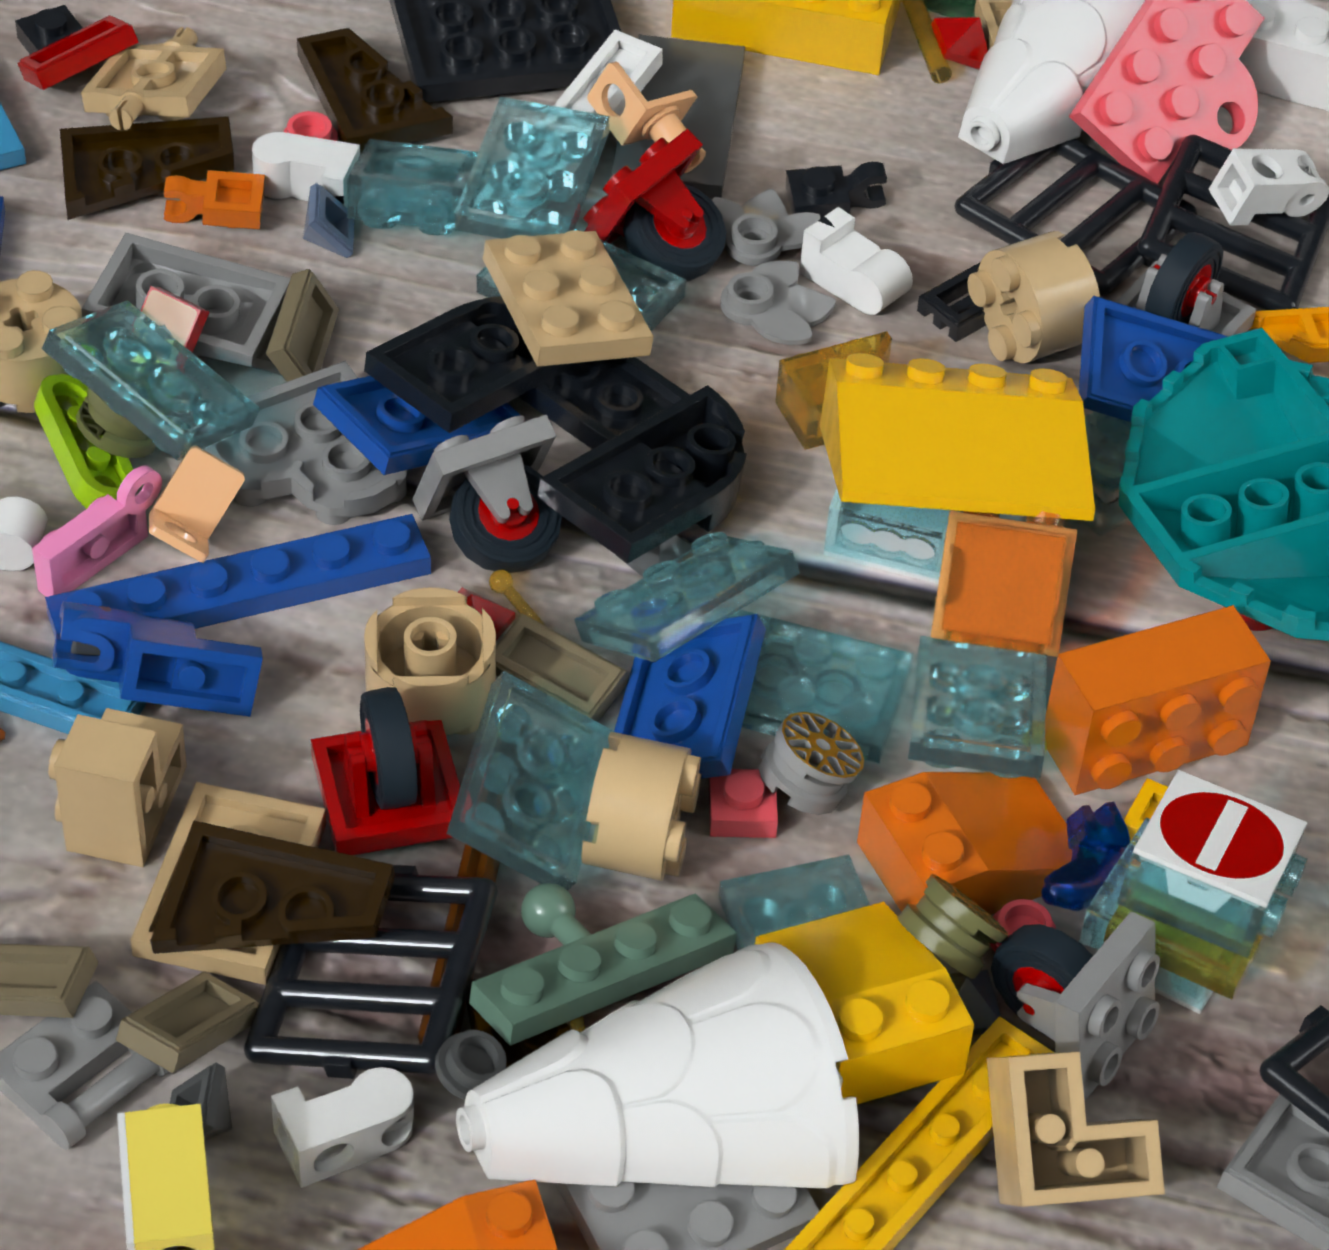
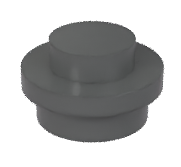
(468, 1061)

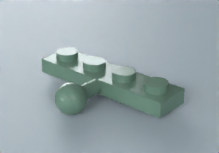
(595, 967)

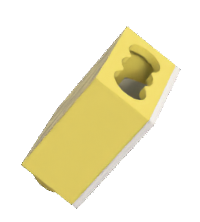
(165, 1179)

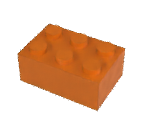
(1154, 699)

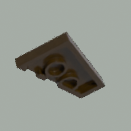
(364, 95)
(122, 165)
(267, 892)

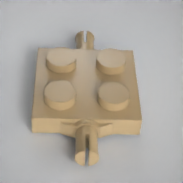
(155, 80)

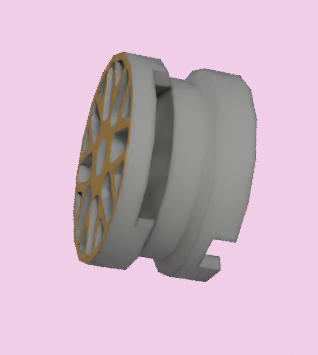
(810, 764)

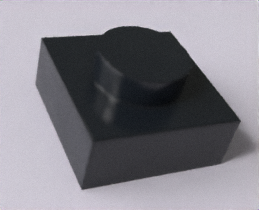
(46, 27)

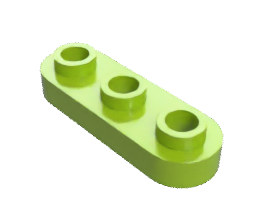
(87, 468)

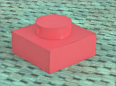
(742, 806)

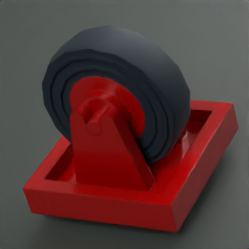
(659, 213)
(387, 781)

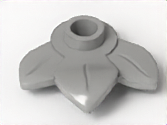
(762, 228)
(776, 303)

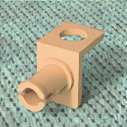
(641, 117)
(194, 502)

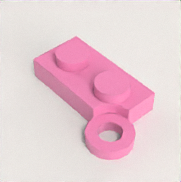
(96, 535)

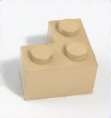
(116, 783)
(1048, 1148)

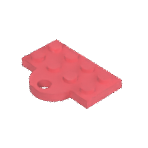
(1169, 82)

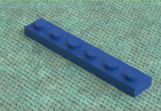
(266, 576)

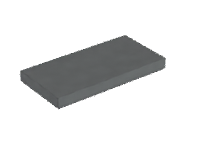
(715, 78)

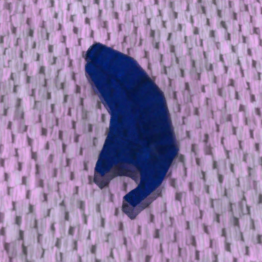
(1097, 845)

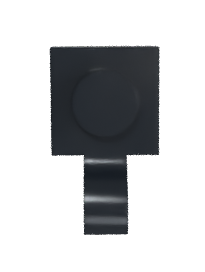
(826, 188)

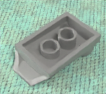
(239, 297)

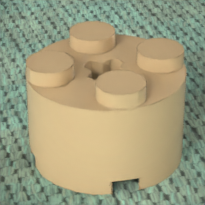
(1033, 297)
(27, 313)
(434, 656)
(639, 806)

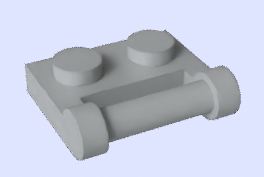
(63, 1056)

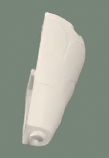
(1039, 73)
(687, 1087)

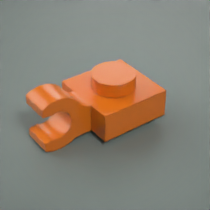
(222, 199)

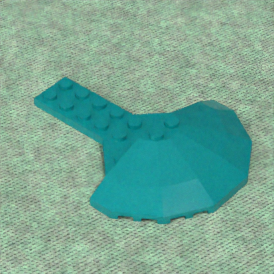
(1235, 482)

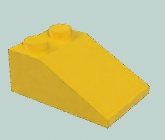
(888, 999)

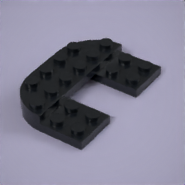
(655, 450)

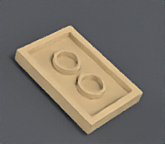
(567, 298)
(240, 812)

